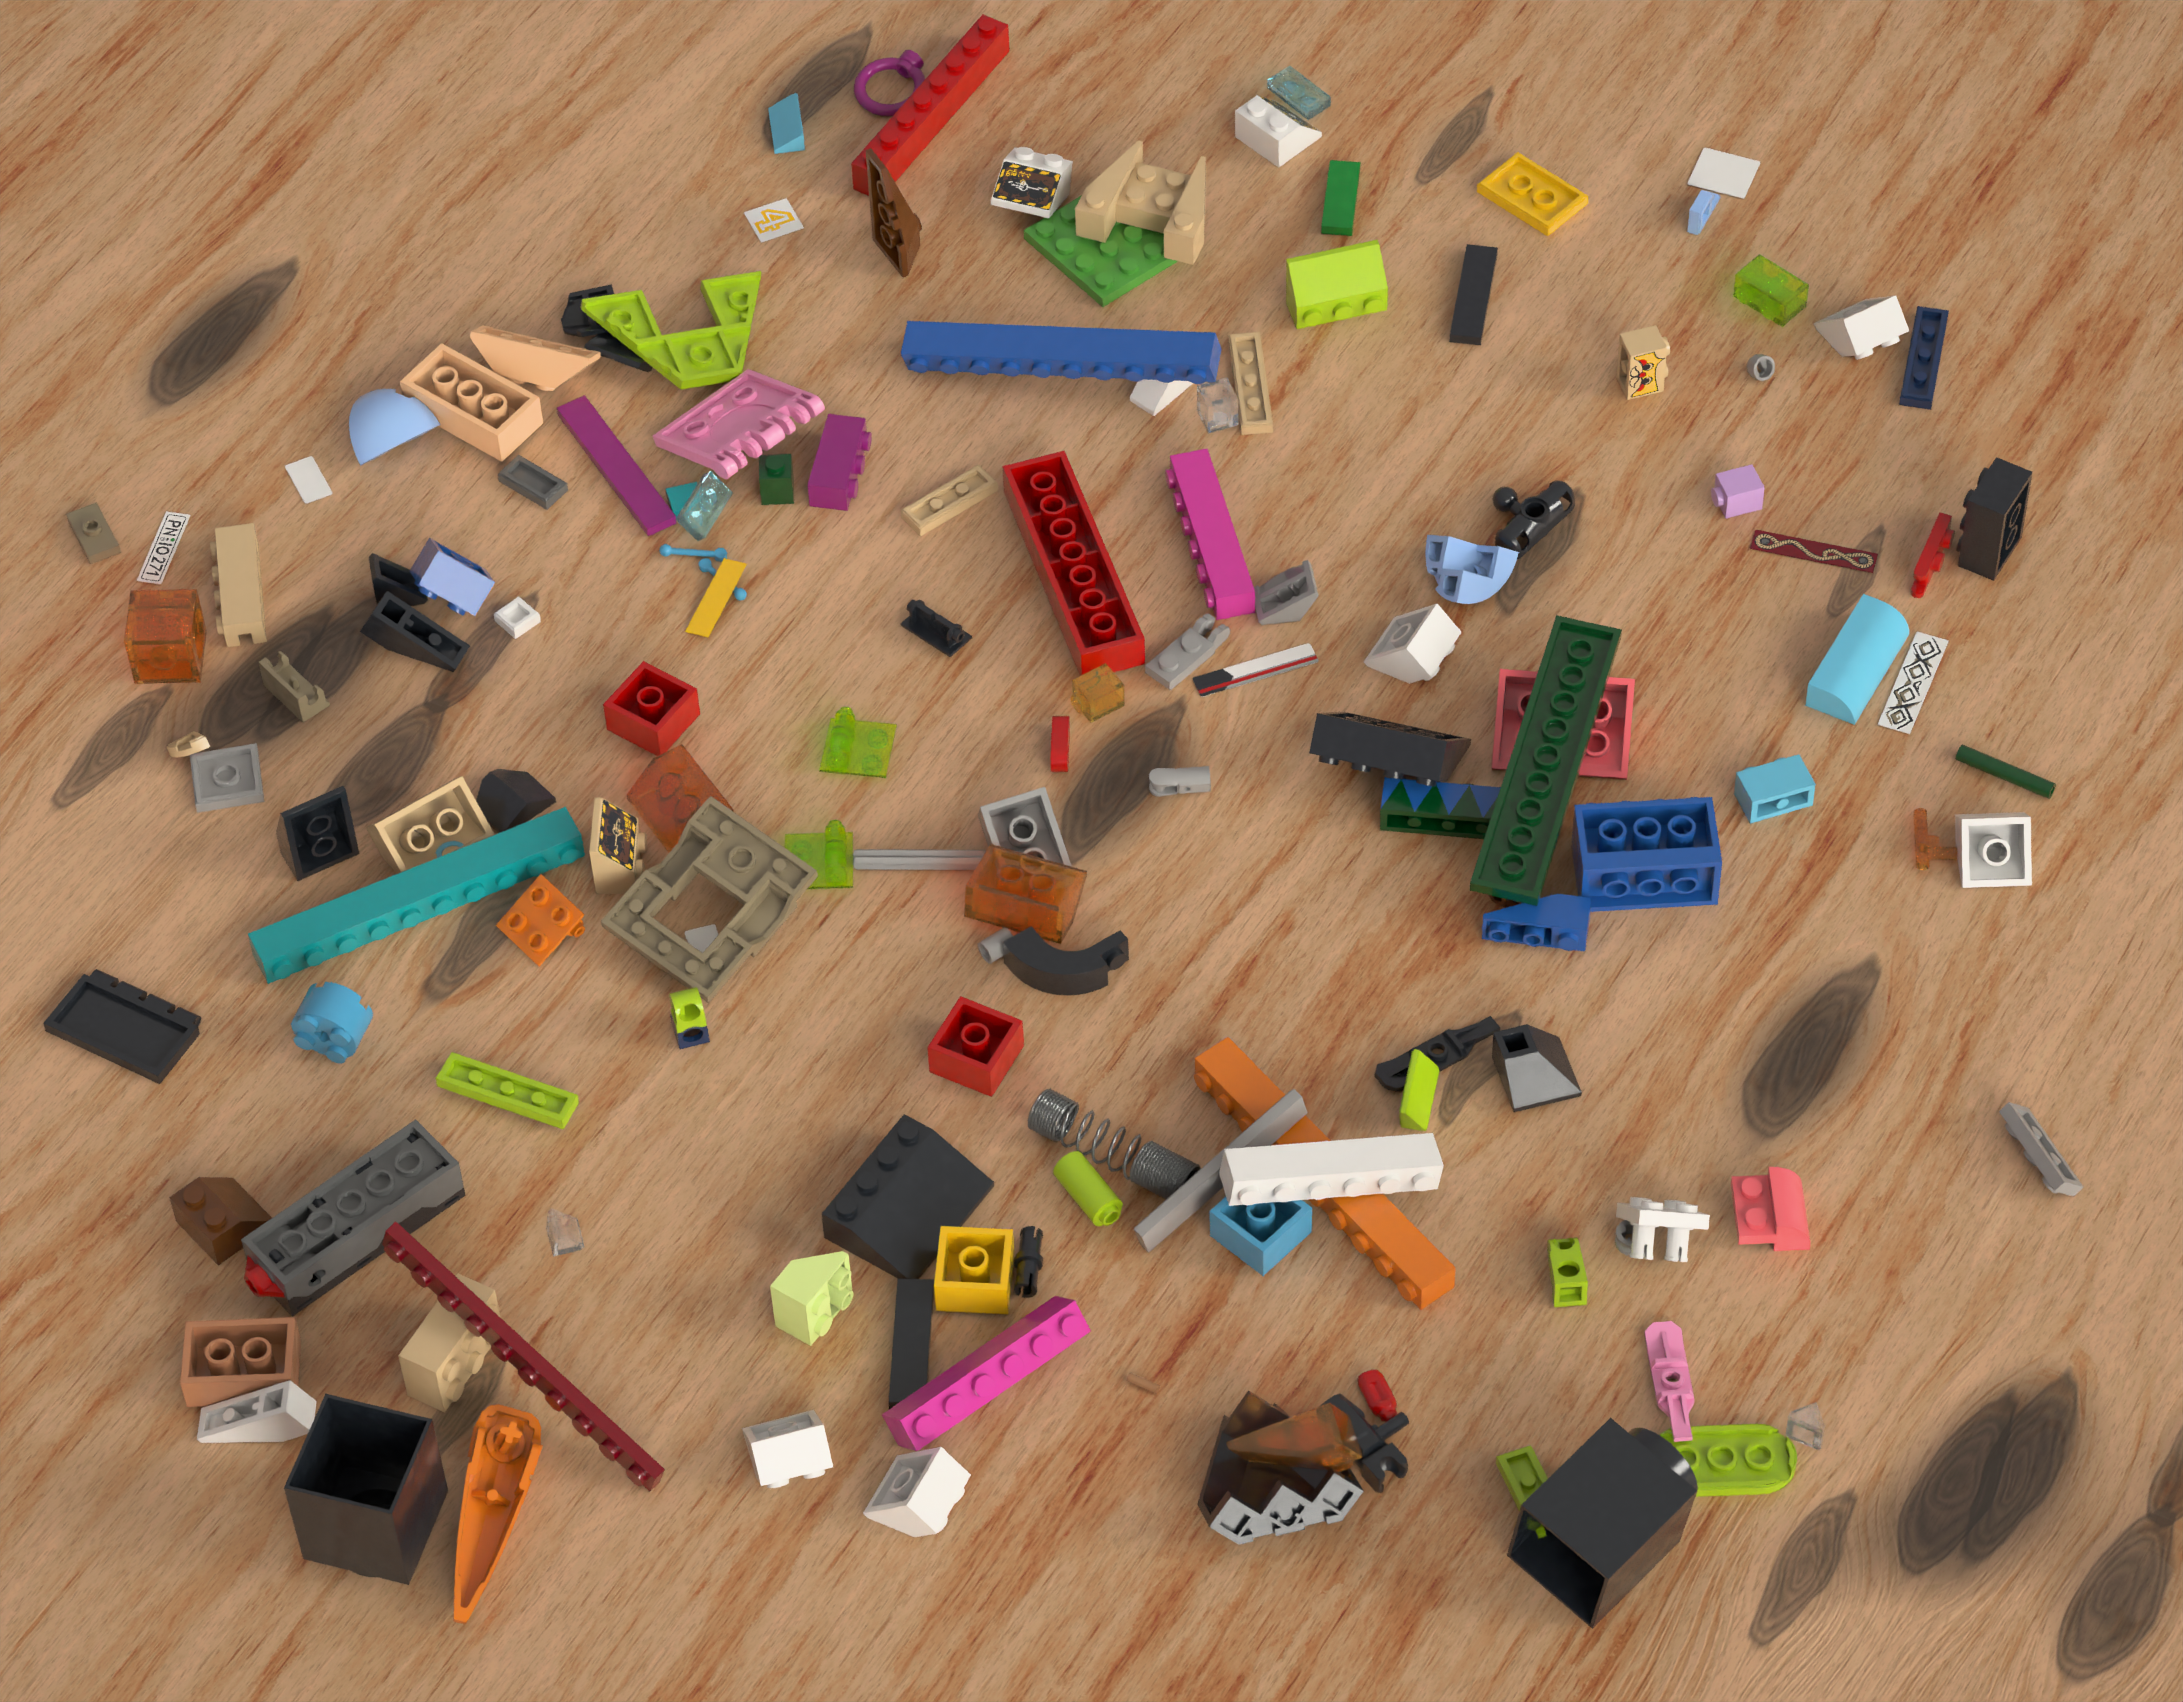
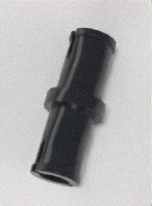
(1028, 1261)

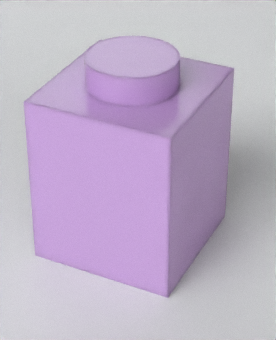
(1738, 491)

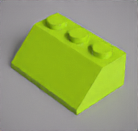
(1336, 284)

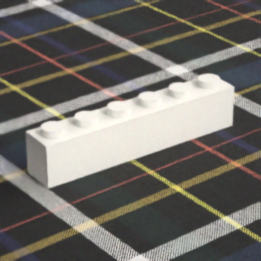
(1330, 1169)

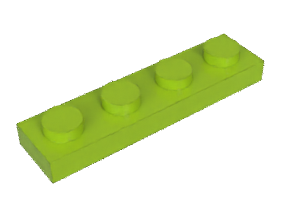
(507, 1090)

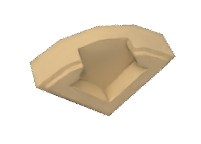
(188, 745)

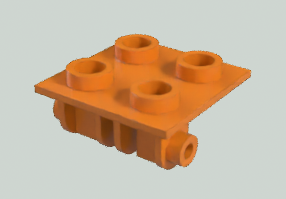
(541, 920)

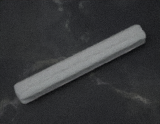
(916, 859)

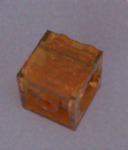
(165, 636)

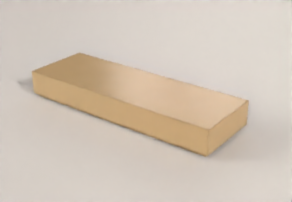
(949, 500)

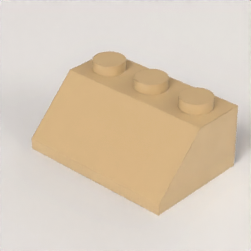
(419, 828)

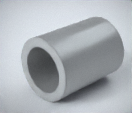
(992, 947)

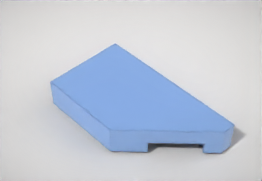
(1701, 210)

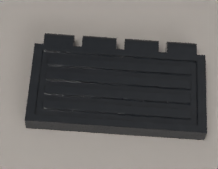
(124, 1025)

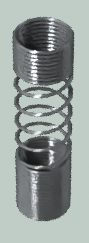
(1153, 1166)

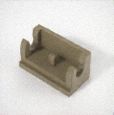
(292, 688)

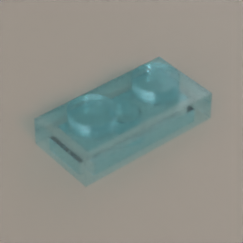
(1299, 92)
(704, 506)

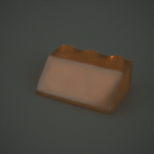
(671, 794)
(1024, 892)

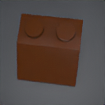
(217, 1215)

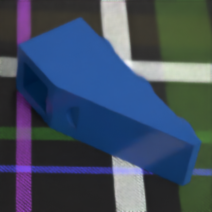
(1555, 923)

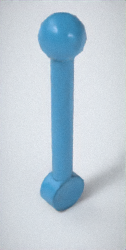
(719, 554)
(706, 566)

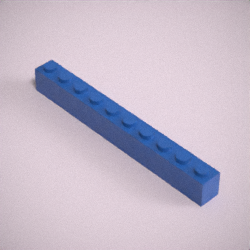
(1061, 351)

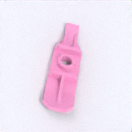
(1669, 1361)

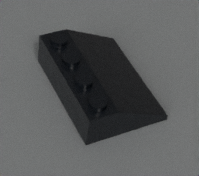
(1387, 746)
(902, 1198)

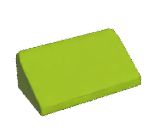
(1418, 1092)

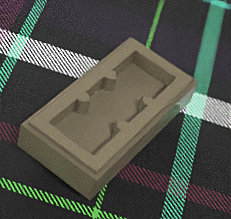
(93, 533)

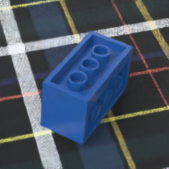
(1647, 853)

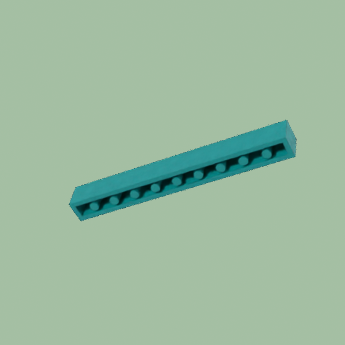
(416, 895)

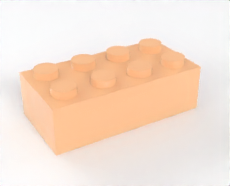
(474, 402)

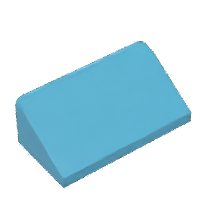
(786, 125)

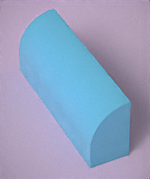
(1857, 660)

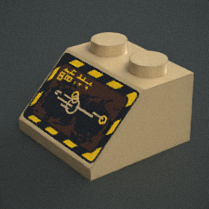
(615, 848)

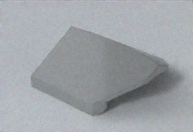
(1286, 595)

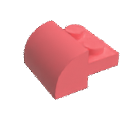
(1771, 1210)

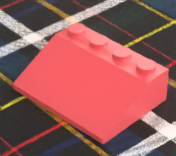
(1610, 739)

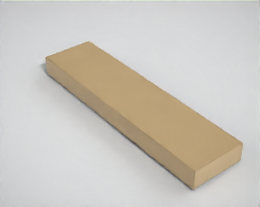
(1250, 383)

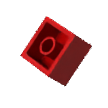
(651, 709)
(975, 1046)

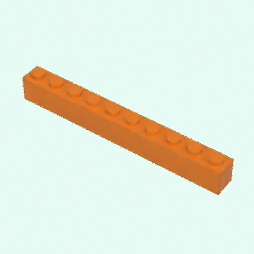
(1369, 1220)

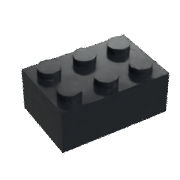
(1994, 518)

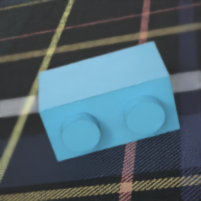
(1774, 788)

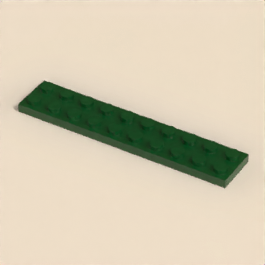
(1545, 761)

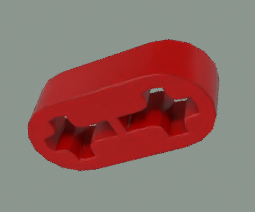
(1060, 743)

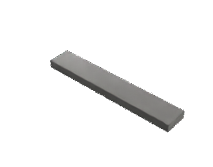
(1207, 1180)

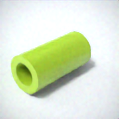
(1088, 1189)

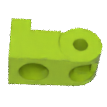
(1567, 1272)

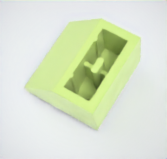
(811, 1295)

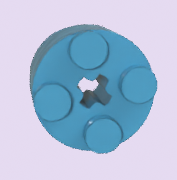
(331, 1021)

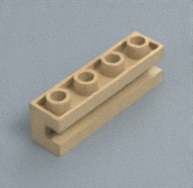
(239, 584)

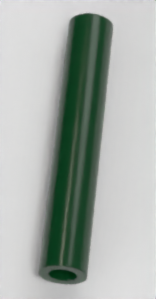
(2005, 771)

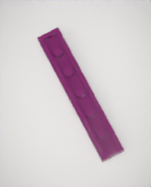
(616, 465)

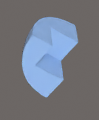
(386, 420)
(1466, 570)

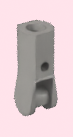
(1180, 780)

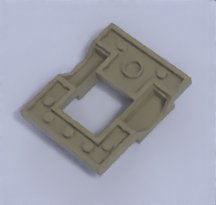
(737, 861)

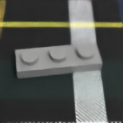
(2040, 1150)

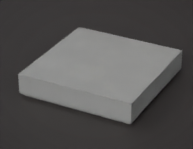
(226, 778)

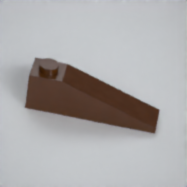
(892, 221)

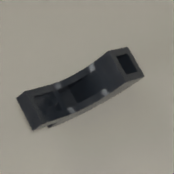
(1060, 970)

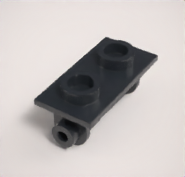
(934, 628)

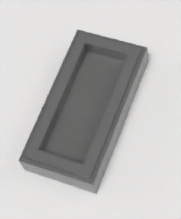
(532, 482)

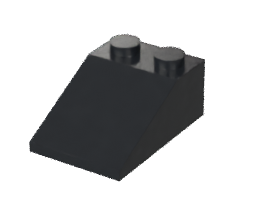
(317, 834)

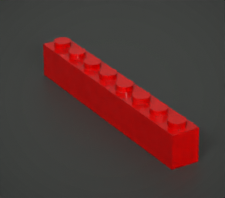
(935, 100)

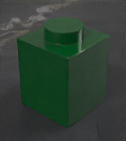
(776, 479)

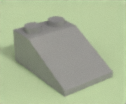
(1024, 825)

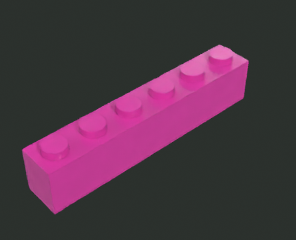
(1210, 534)
(986, 1373)

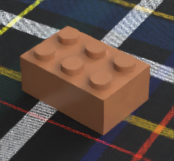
(237, 1357)

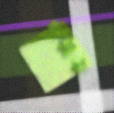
(857, 746)
(827, 853)

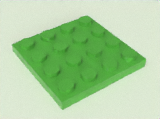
(1097, 267)

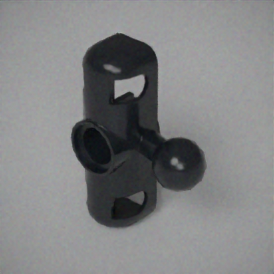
(1533, 516)

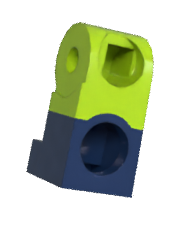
(688, 1014)

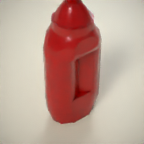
(1377, 1394)

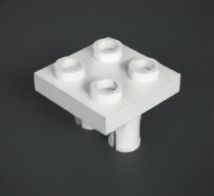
(1674, 1215)

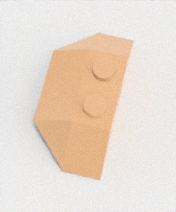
(531, 358)

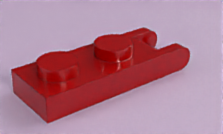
(1932, 556)

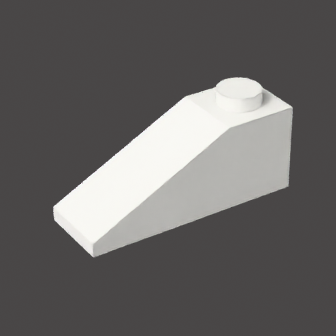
(259, 1416)

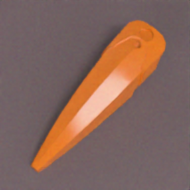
(497, 1480)

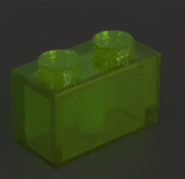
(1770, 290)

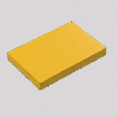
(1532, 194)

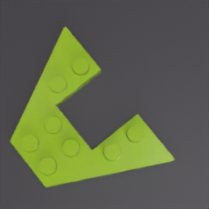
(690, 356)

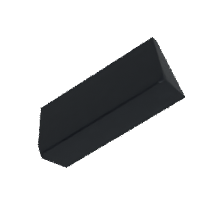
(615, 350)

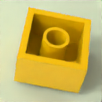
(974, 1270)

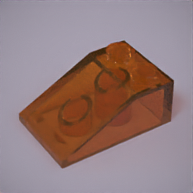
(1308, 1440)

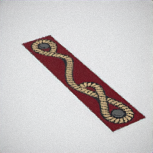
(1814, 551)

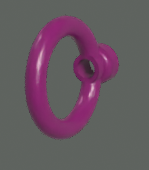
(907, 65)

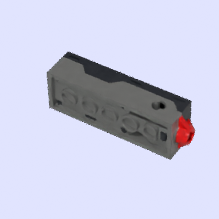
(346, 1218)

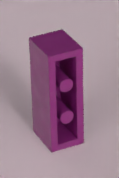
(838, 462)

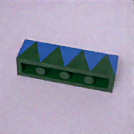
(1437, 809)

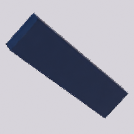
(1924, 357)

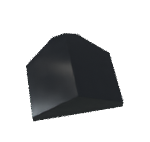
(577, 322)
(511, 798)

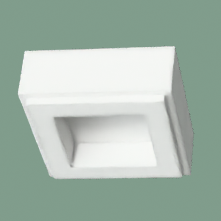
(517, 617)

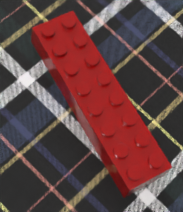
(1073, 564)

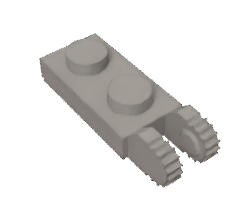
(1187, 652)

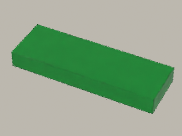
(1340, 198)

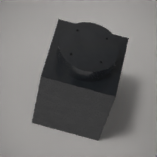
(366, 1489)
(1605, 1519)

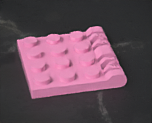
(742, 415)

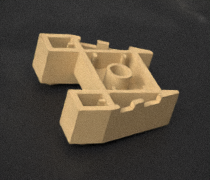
(1148, 200)

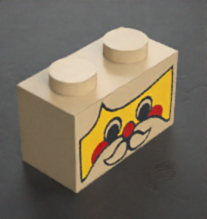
(1642, 362)

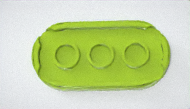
(1737, 1459)

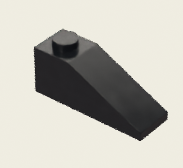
(412, 634)

